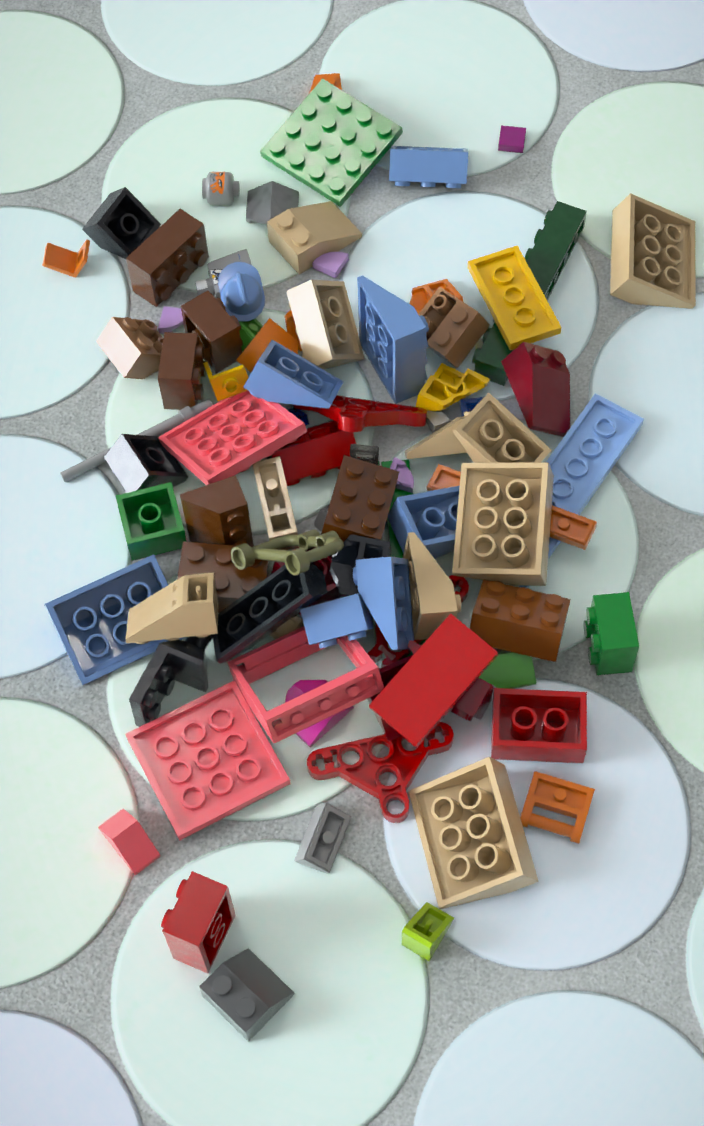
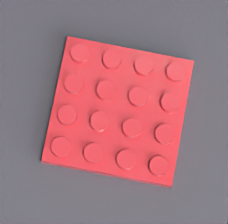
(231, 436)
(207, 759)

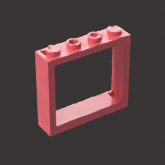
(315, 704)

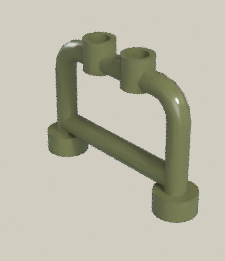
(297, 560)

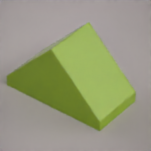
(426, 930)

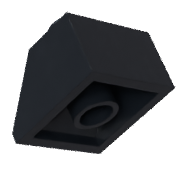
(121, 223)
(143, 463)

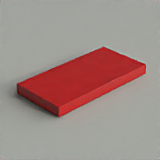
(433, 680)

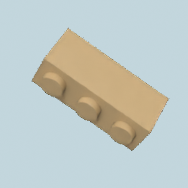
(325, 323)

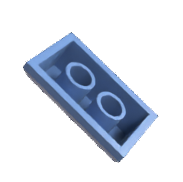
(428, 166)

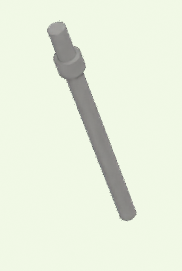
(157, 430)

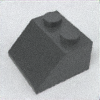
(246, 993)

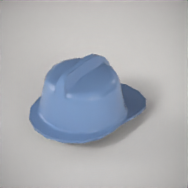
(241, 291)

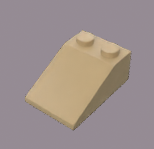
(309, 232)
(497, 436)
(430, 589)

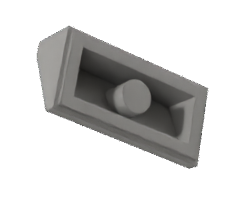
(323, 838)

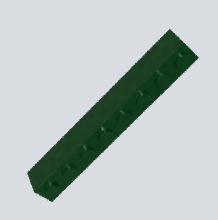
(546, 262)

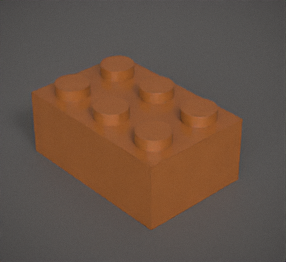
(520, 619)

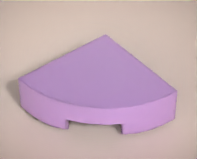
(331, 263)
(170, 319)
(405, 478)

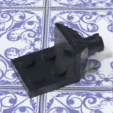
(171, 662)

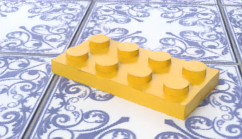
(514, 297)

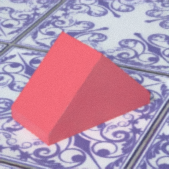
(129, 841)

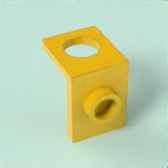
(227, 382)

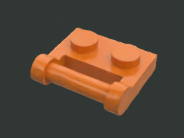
(559, 797)

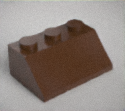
(217, 514)

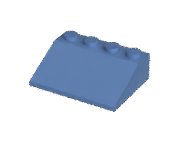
(392, 339)
(96, 618)

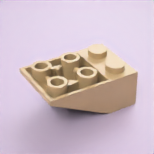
(177, 611)

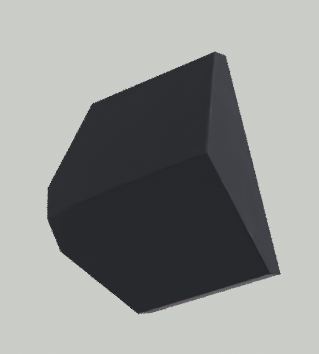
(344, 561)

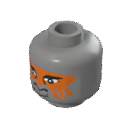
(220, 188)

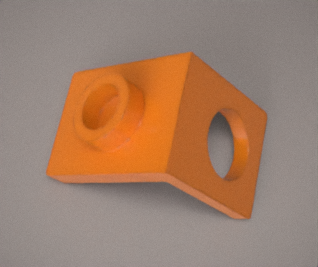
(65, 260)

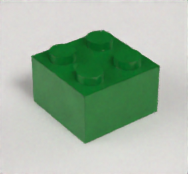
(151, 521)
(611, 633)

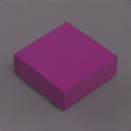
(512, 139)

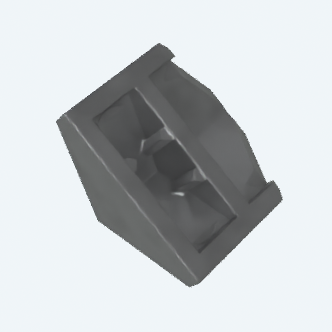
(269, 201)

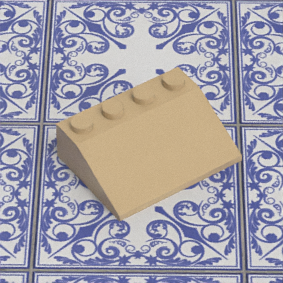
(652, 255)
(504, 522)
(472, 834)

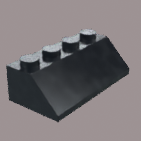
(265, 610)

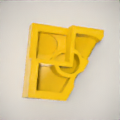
(448, 387)

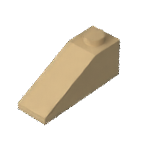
(439, 442)
(275, 499)

